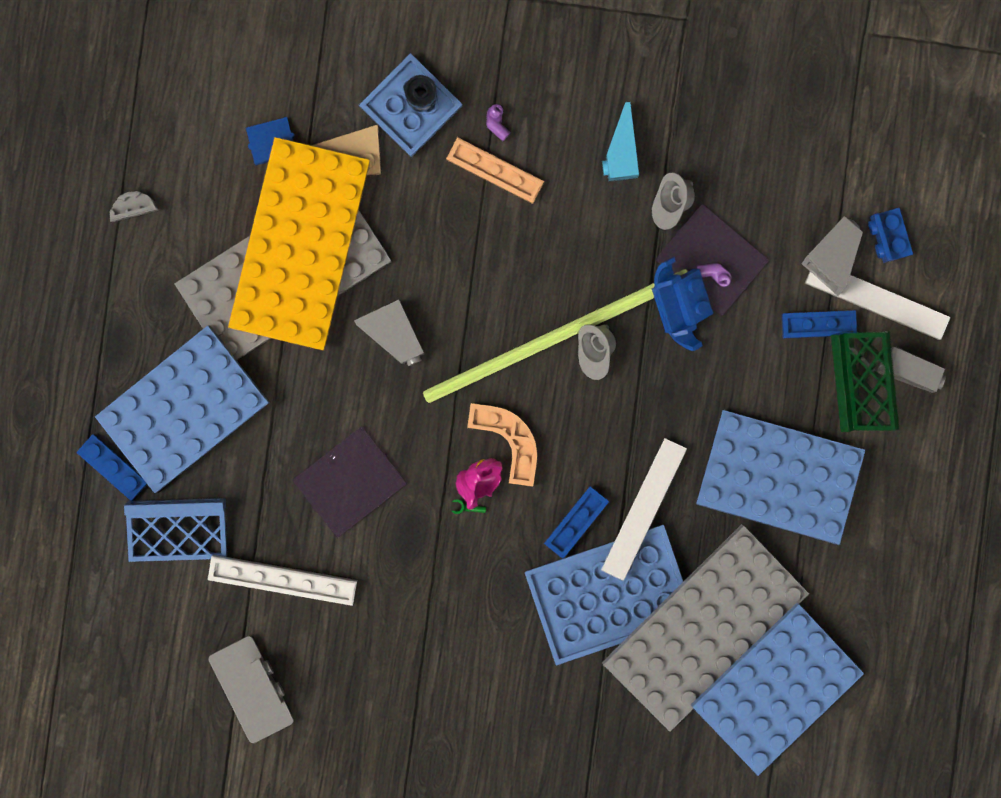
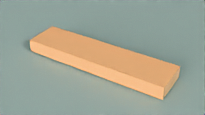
(495, 170)

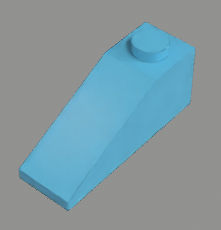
(622, 157)

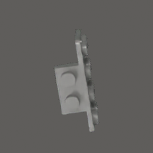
(251, 689)

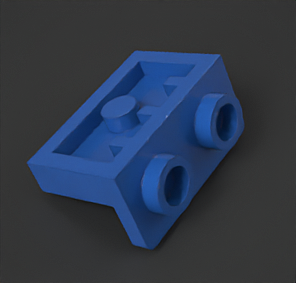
(890, 235)

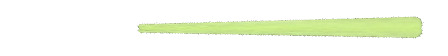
(540, 343)

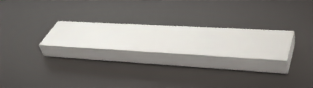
(888, 305)
(644, 509)
(282, 580)

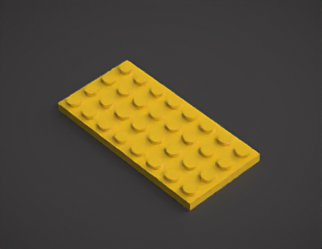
(299, 244)

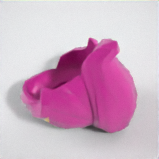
(479, 481)

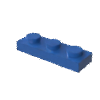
(817, 323)
(112, 467)
(576, 522)

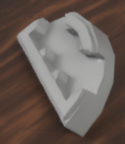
(132, 205)

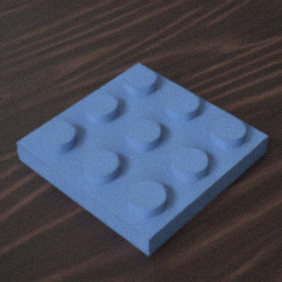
(393, 114)

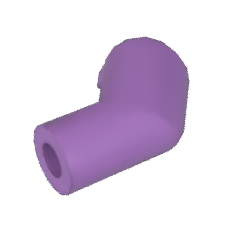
(494, 122)
(717, 272)

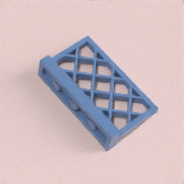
(170, 509)

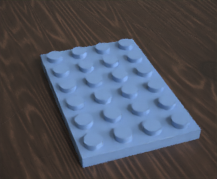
(182, 409)
(780, 477)
(593, 610)
(777, 689)

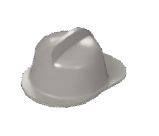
(671, 200)
(595, 349)

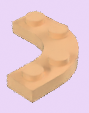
(515, 432)

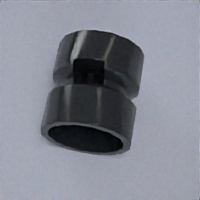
(421, 93)

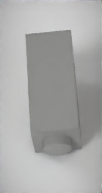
(834, 255)
(392, 332)
(915, 371)

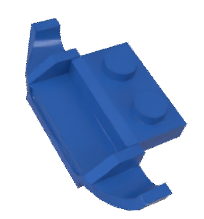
(681, 303)

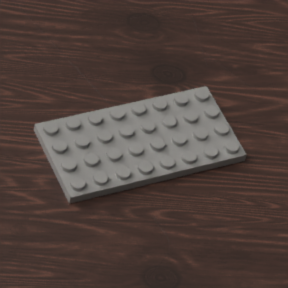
(213, 286)
(704, 627)

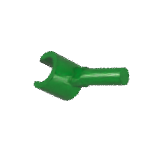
(464, 508)

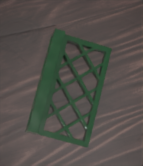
(849, 381)

